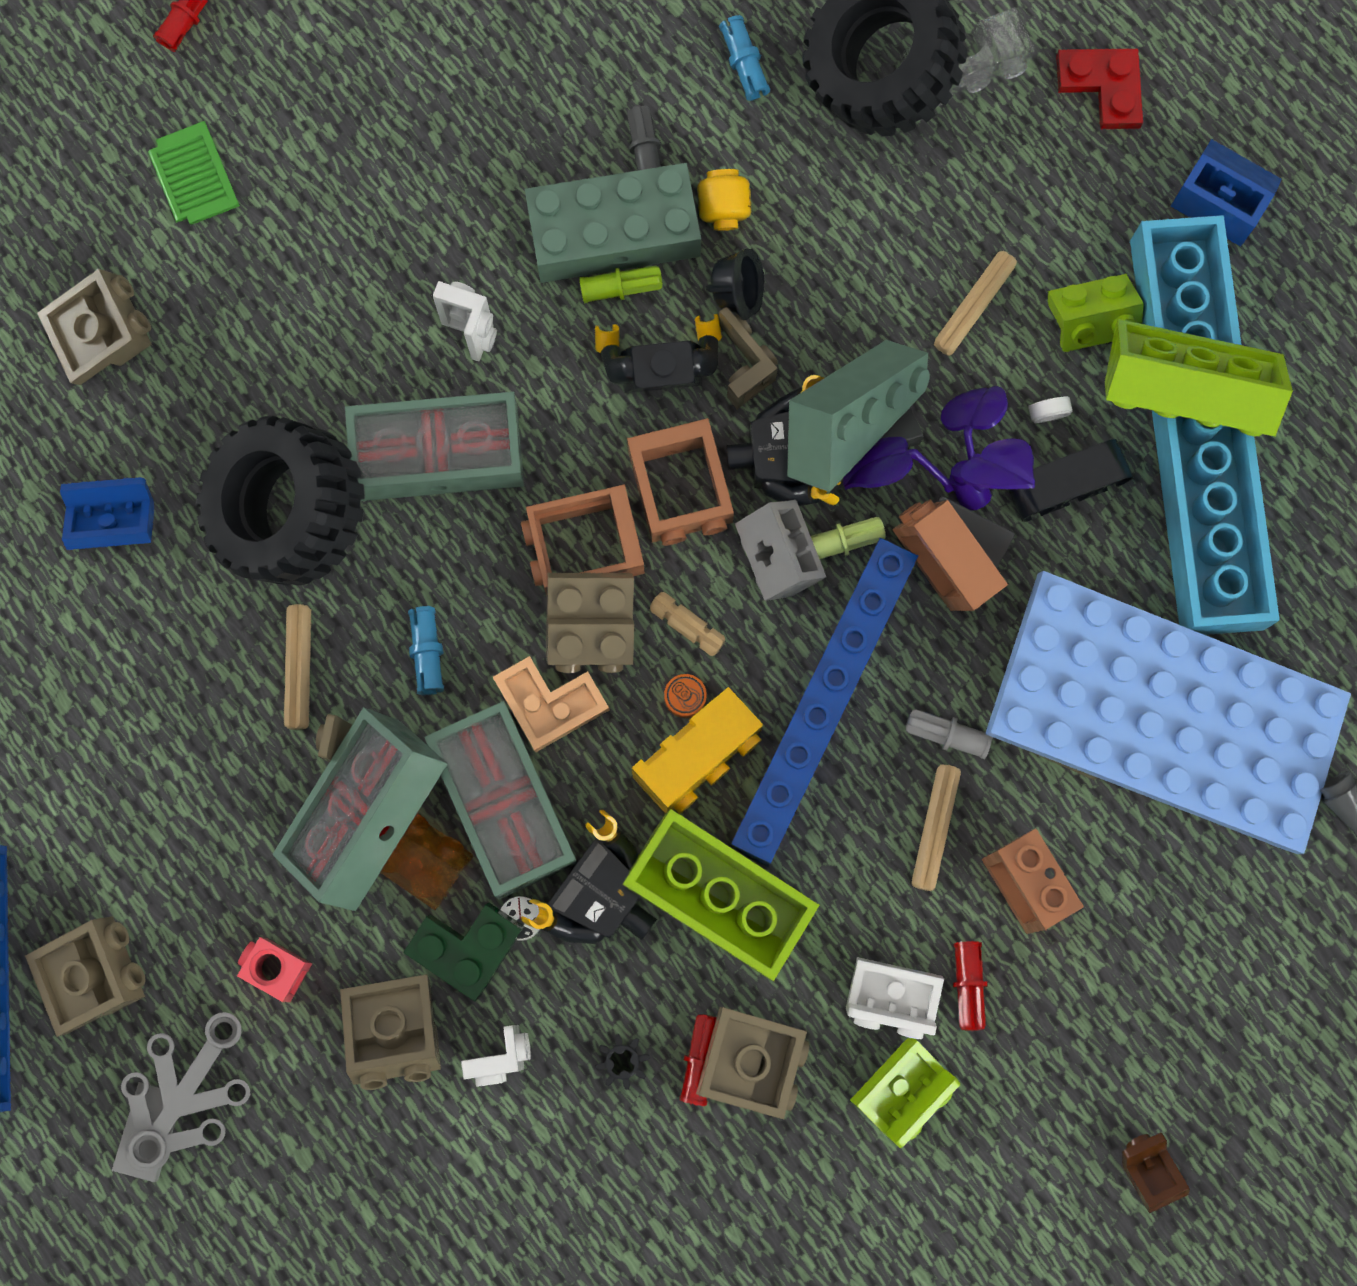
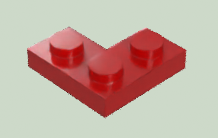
(1112, 75)

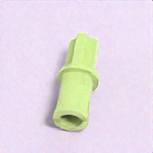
(848, 537)

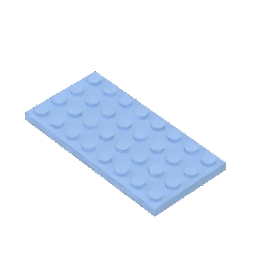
(1169, 713)

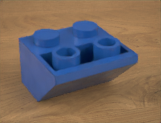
(1228, 187)

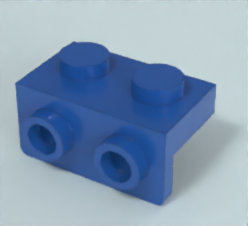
(107, 513)

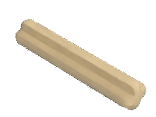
(975, 303)
(297, 667)
(936, 827)

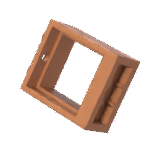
(670, 442)
(610, 498)
(949, 555)
(1021, 877)

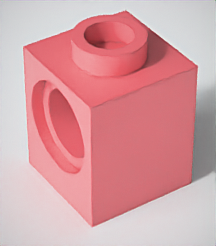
(292, 969)

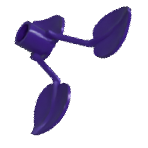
(999, 466)

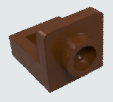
(1153, 1171)

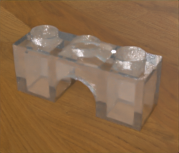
(1002, 51)

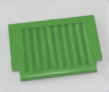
(192, 174)

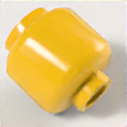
(724, 199)

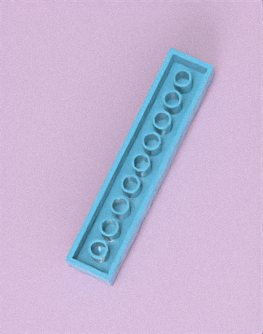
(1205, 472)

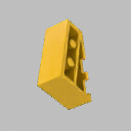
(698, 752)

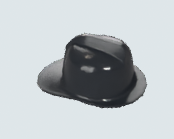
(738, 283)

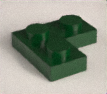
(469, 960)

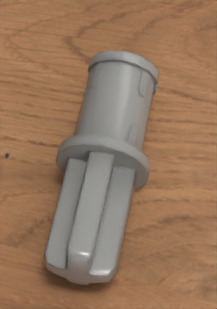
(948, 733)

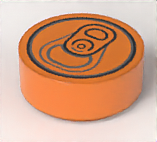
(685, 695)

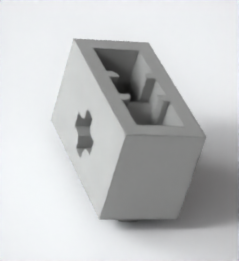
(780, 550)

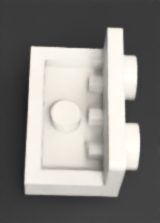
(468, 312)
(894, 998)
(493, 1069)

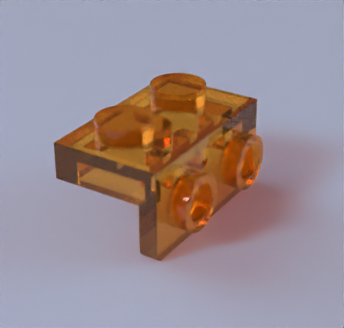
(426, 862)

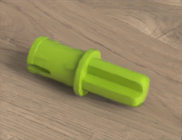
(621, 283)

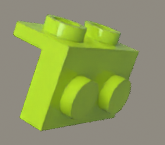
(1091, 310)
(905, 1092)

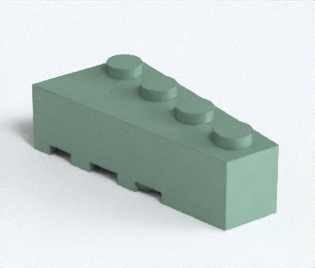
(851, 411)

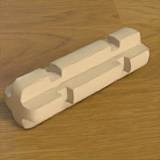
(687, 623)

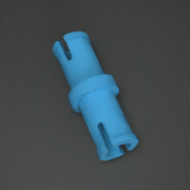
(744, 57)
(426, 650)

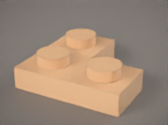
(548, 714)

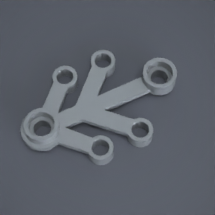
(179, 1099)

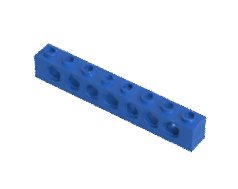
(823, 702)

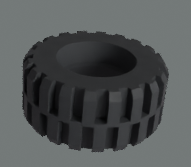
(905, 94)
(238, 494)

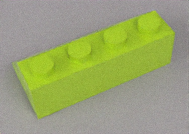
(1197, 378)
(720, 894)

